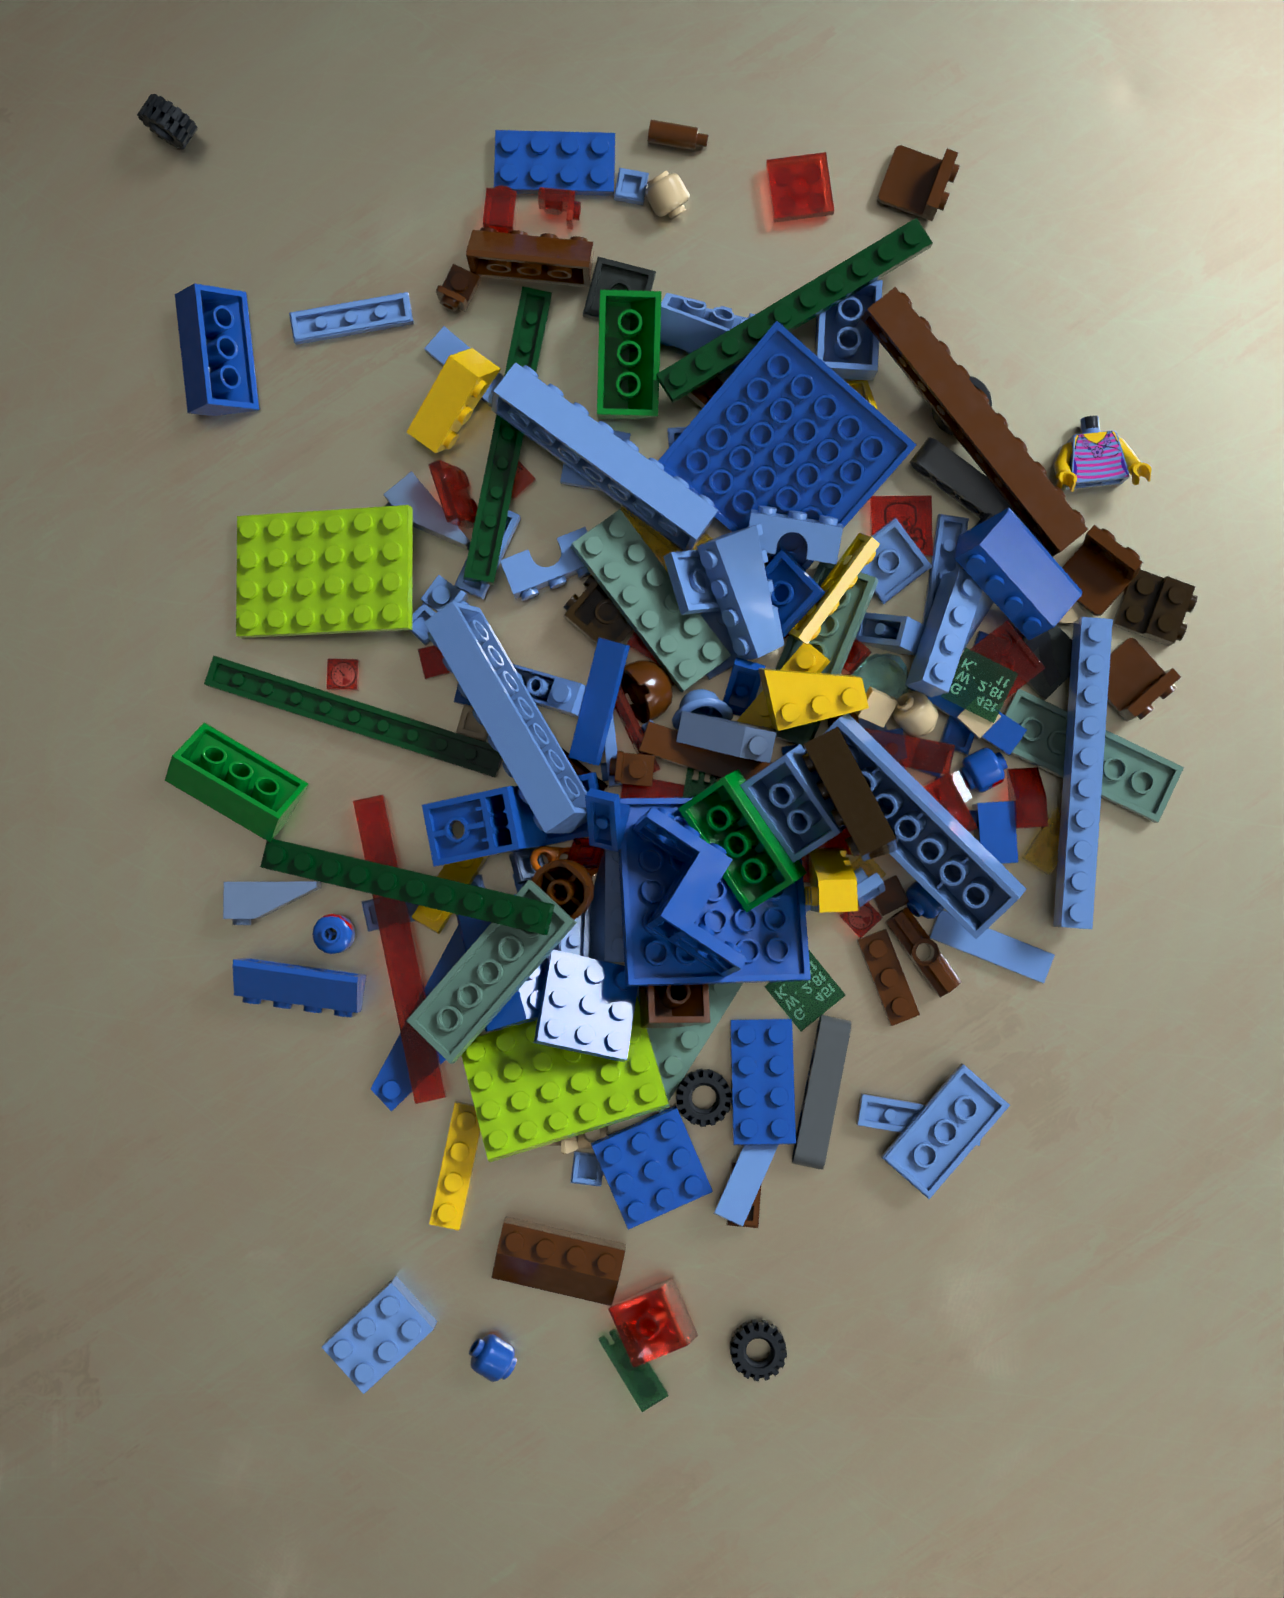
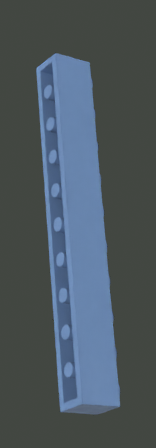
(1083, 773)

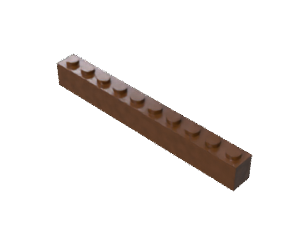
(974, 421)

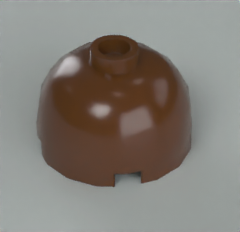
(647, 688)
(567, 885)

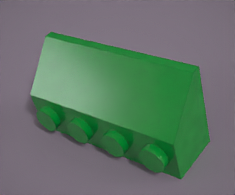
(628, 354)
(235, 781)
(731, 820)

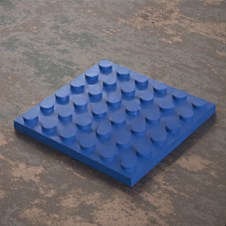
(787, 440)
(768, 935)

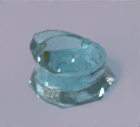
(884, 673)

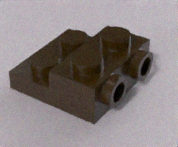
(1155, 607)
(596, 614)

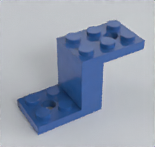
(493, 824)
(689, 891)

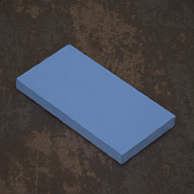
(945, 1131)

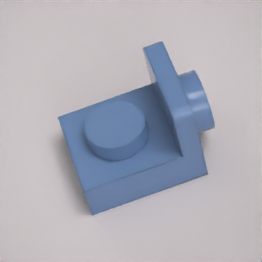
(442, 593)

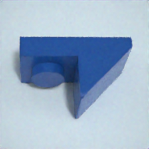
(742, 685)
(606, 819)

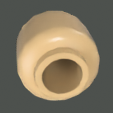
(667, 194)
(915, 714)

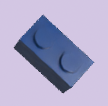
(997, 829)

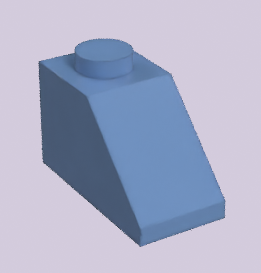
(891, 633)

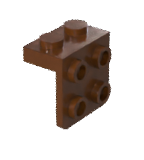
(918, 181)
(1102, 569)
(1137, 680)

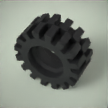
(167, 121)
(703, 1116)
(764, 1368)

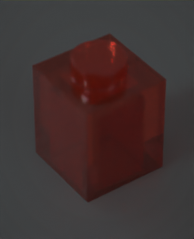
(500, 209)

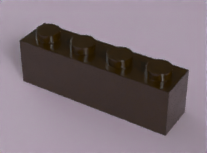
(850, 795)

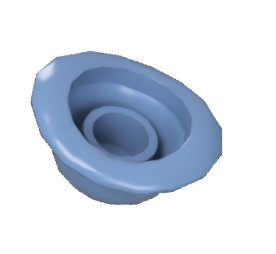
(704, 703)

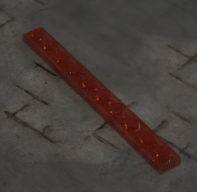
(399, 952)

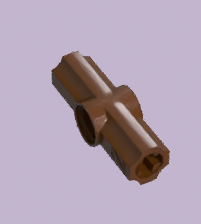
(935, 968)

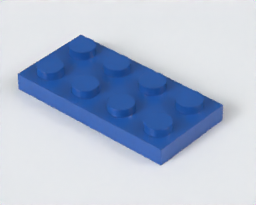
(555, 161)
(762, 1082)

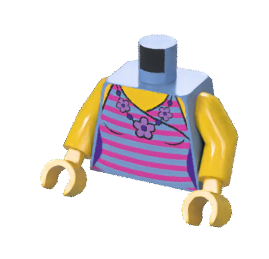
(1097, 459)

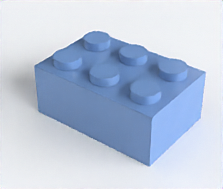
(844, 338)
(792, 804)
(379, 1334)

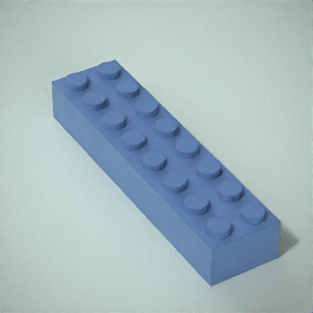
(602, 457)
(509, 717)
(931, 841)

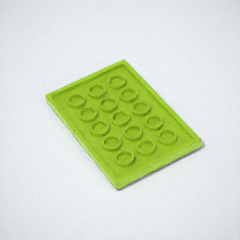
(324, 572)
(547, 1094)

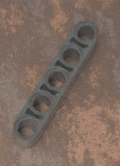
(958, 479)
(821, 1092)

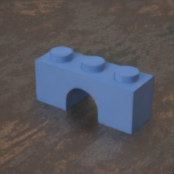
(821, 535)
(527, 577)

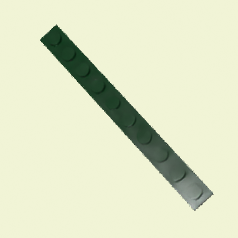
(795, 309)
(505, 446)
(353, 716)
(408, 886)

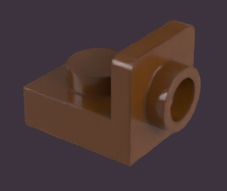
(458, 288)
(632, 769)

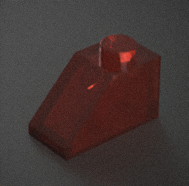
(1029, 797)

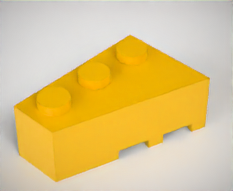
(452, 399)
(809, 697)
(831, 882)

